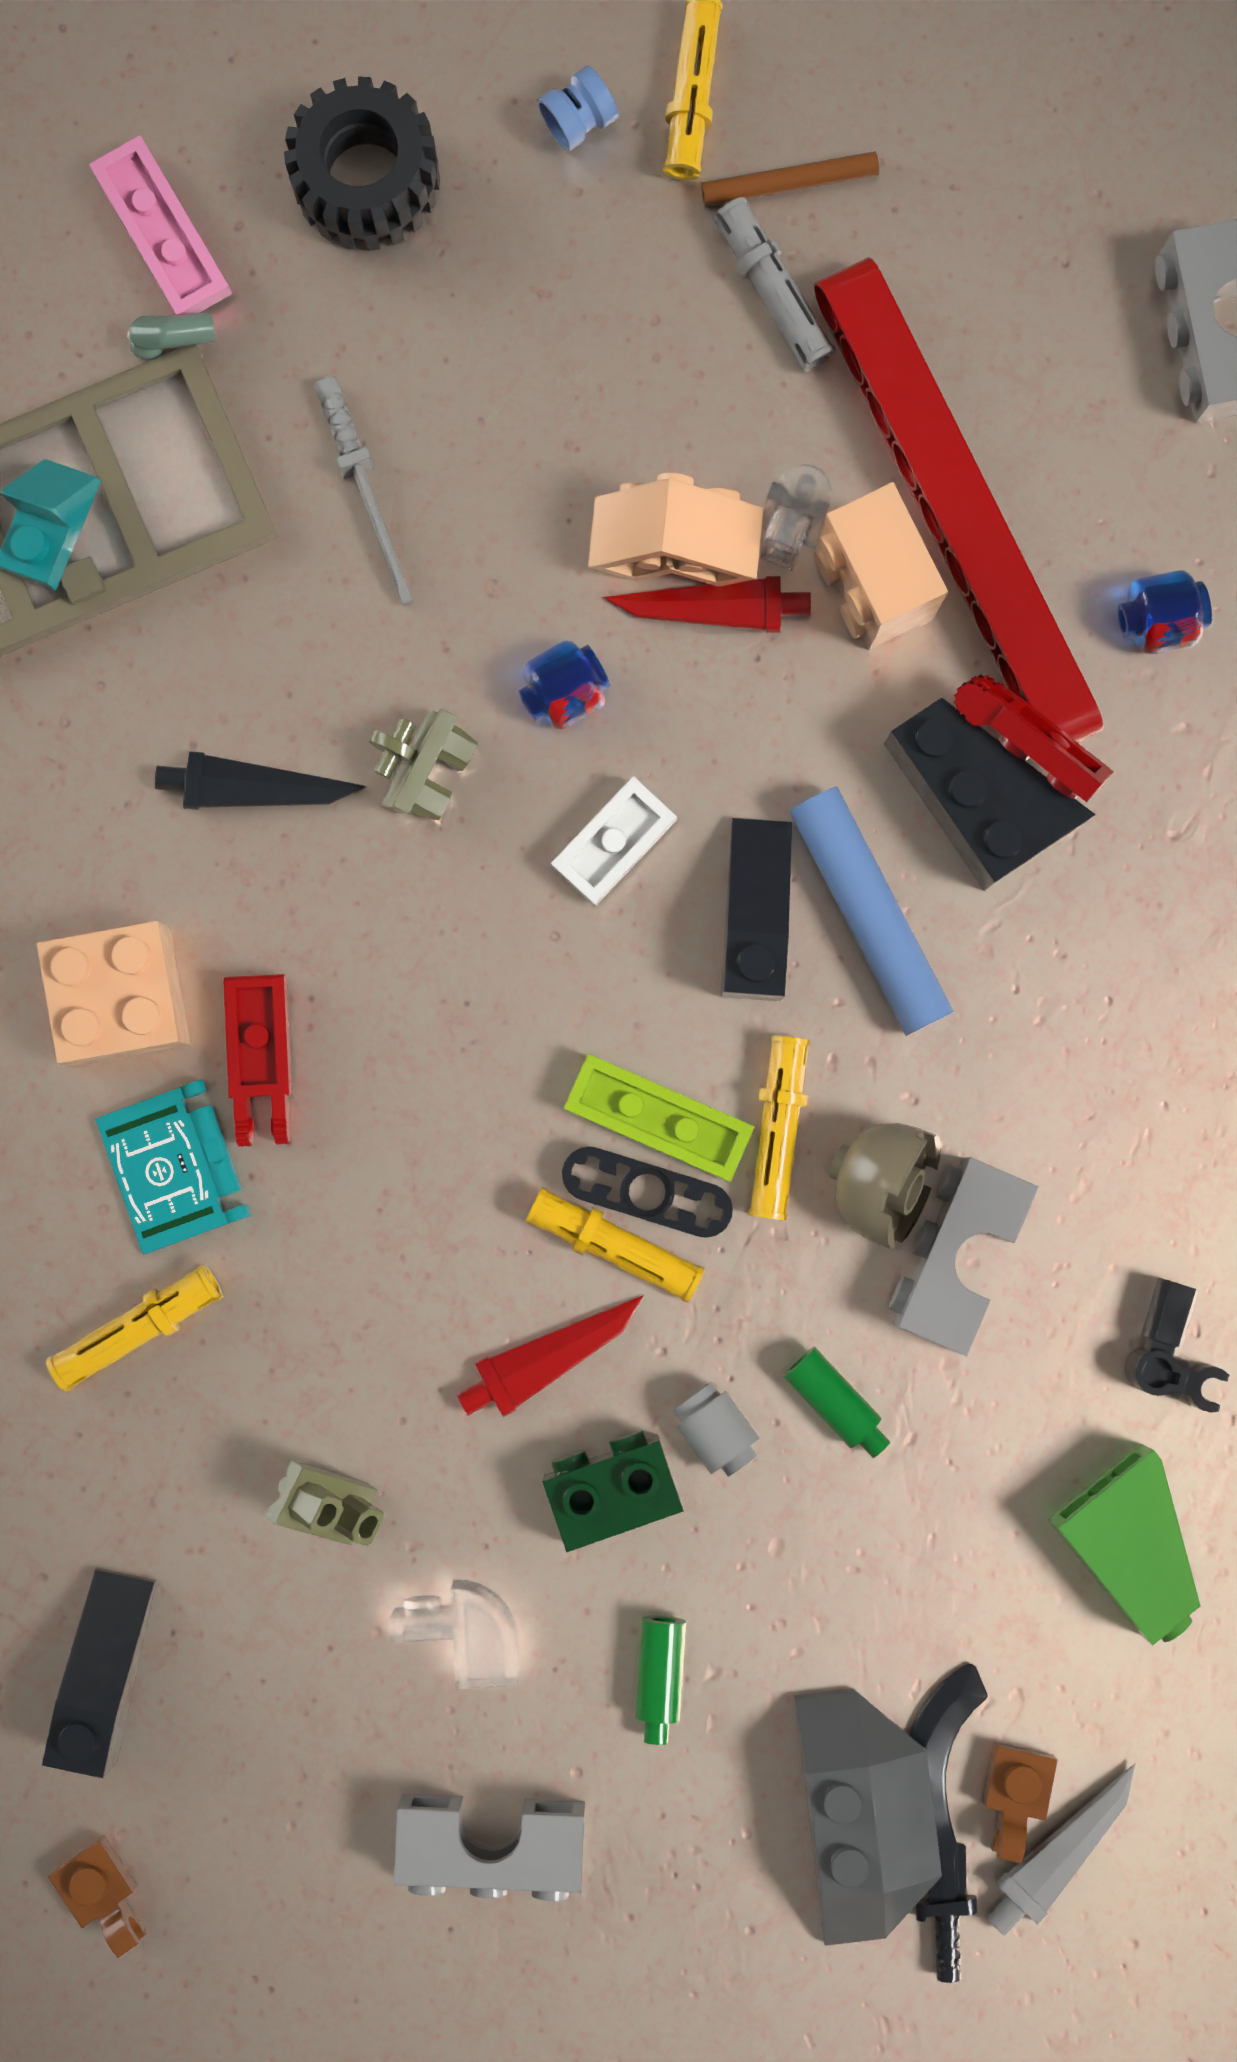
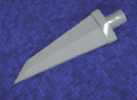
(1049, 1868)

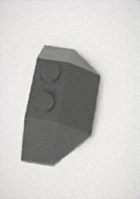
(865, 1815)

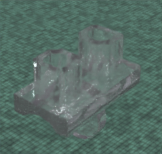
(794, 514)

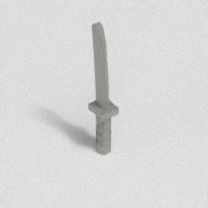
(354, 462)

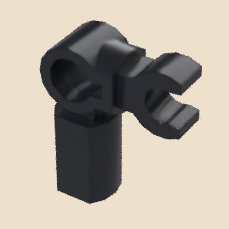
(1154, 1365)

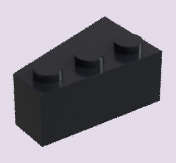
(980, 793)

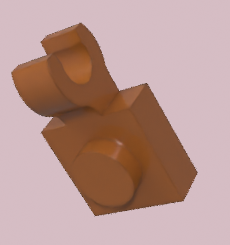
(1020, 1788)
(94, 1888)

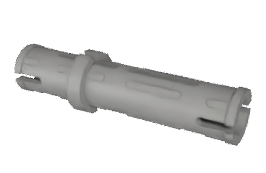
(762, 264)

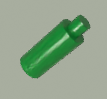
(837, 1402)
(660, 1676)

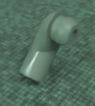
(154, 333)

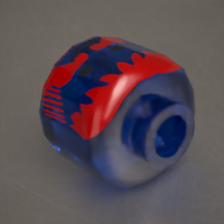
(1165, 612)
(564, 685)

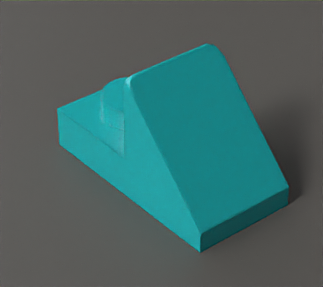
(48, 520)

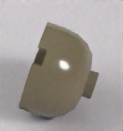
(883, 1180)

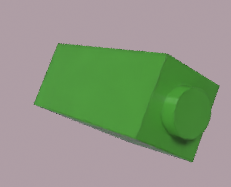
(1134, 1545)

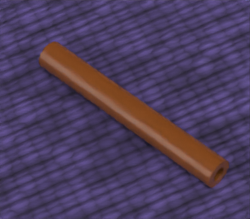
(790, 178)

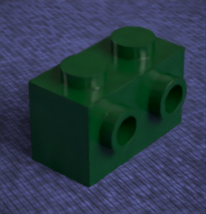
(612, 1490)

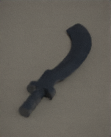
(936, 1730)

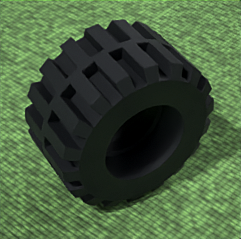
(354, 118)

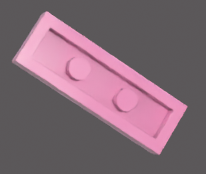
(160, 228)

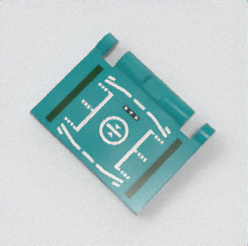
(171, 1167)

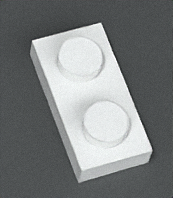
(614, 841)

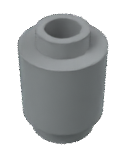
(717, 1430)

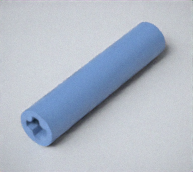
(871, 910)

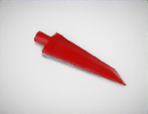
(743, 605)
(529, 1368)

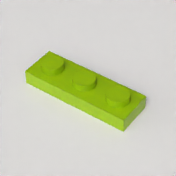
(659, 1117)

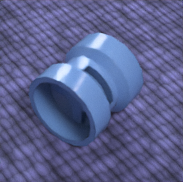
(578, 108)

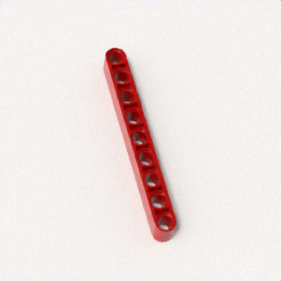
(954, 498)

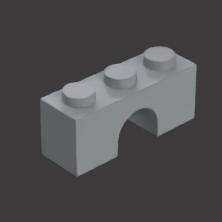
(1198, 271)
(934, 1299)
(439, 1853)

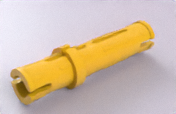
(685, 150)
(779, 1127)
(604, 1239)
(155, 1315)

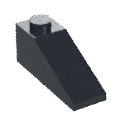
(757, 910)
(100, 1675)

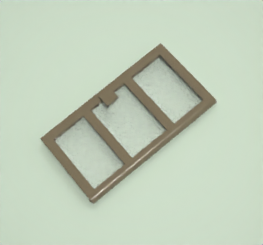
(167, 498)

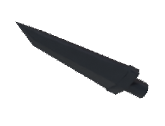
(233, 783)

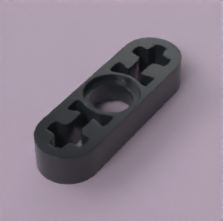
(694, 1191)

